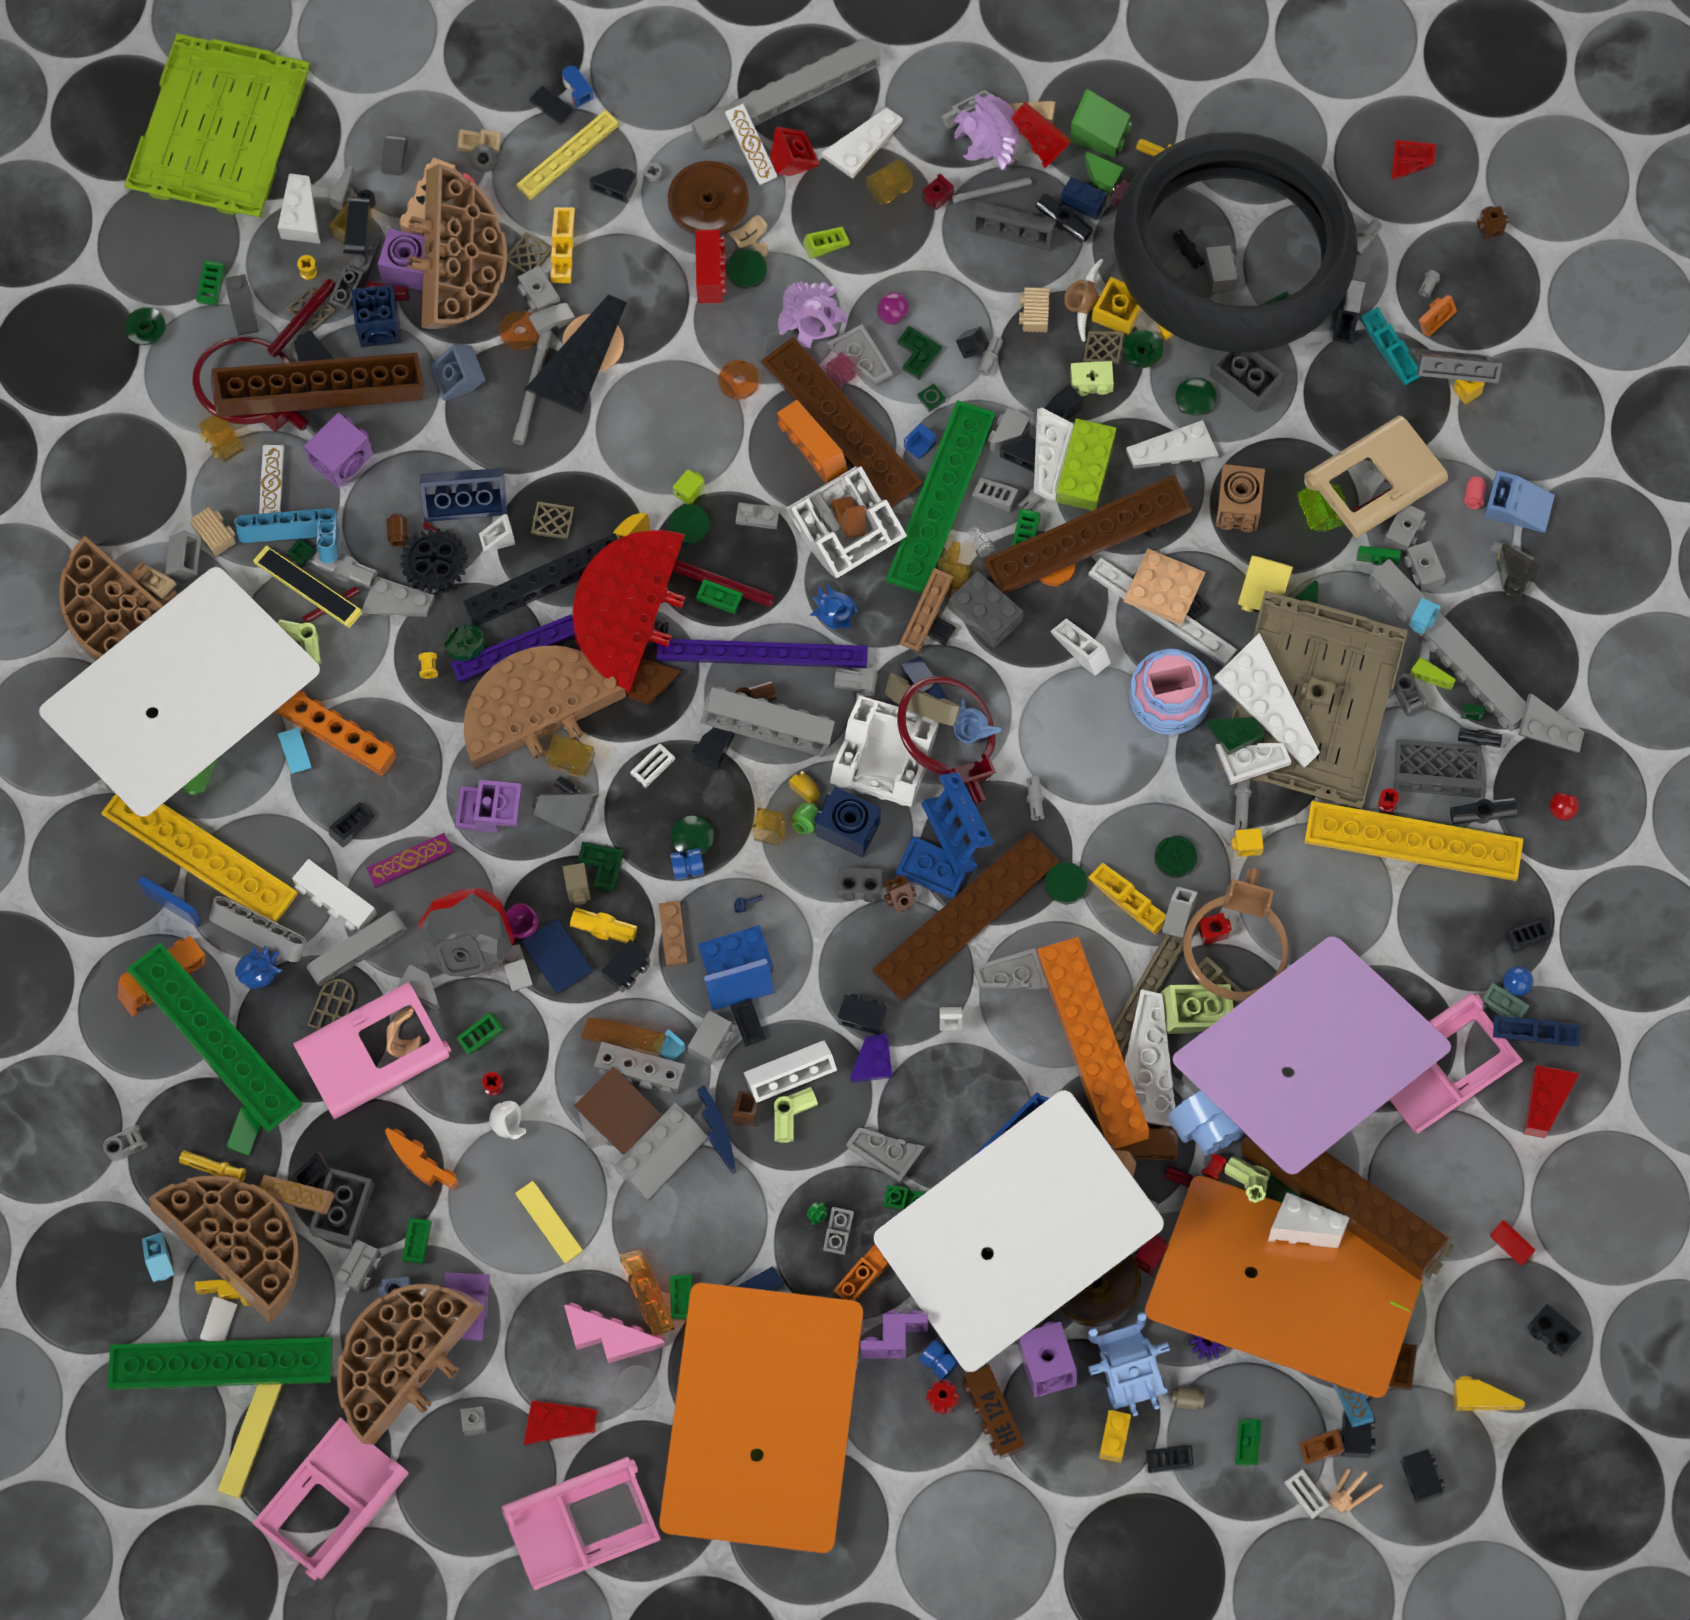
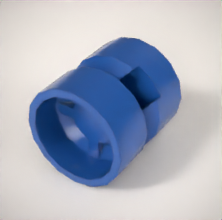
(687, 864)
(939, 1359)

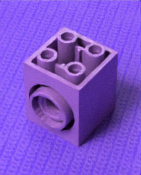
(394, 259)
(338, 450)
(1047, 1359)

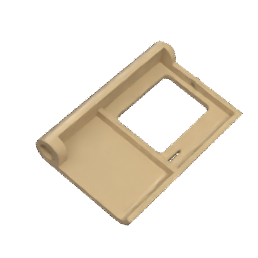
(1400, 458)

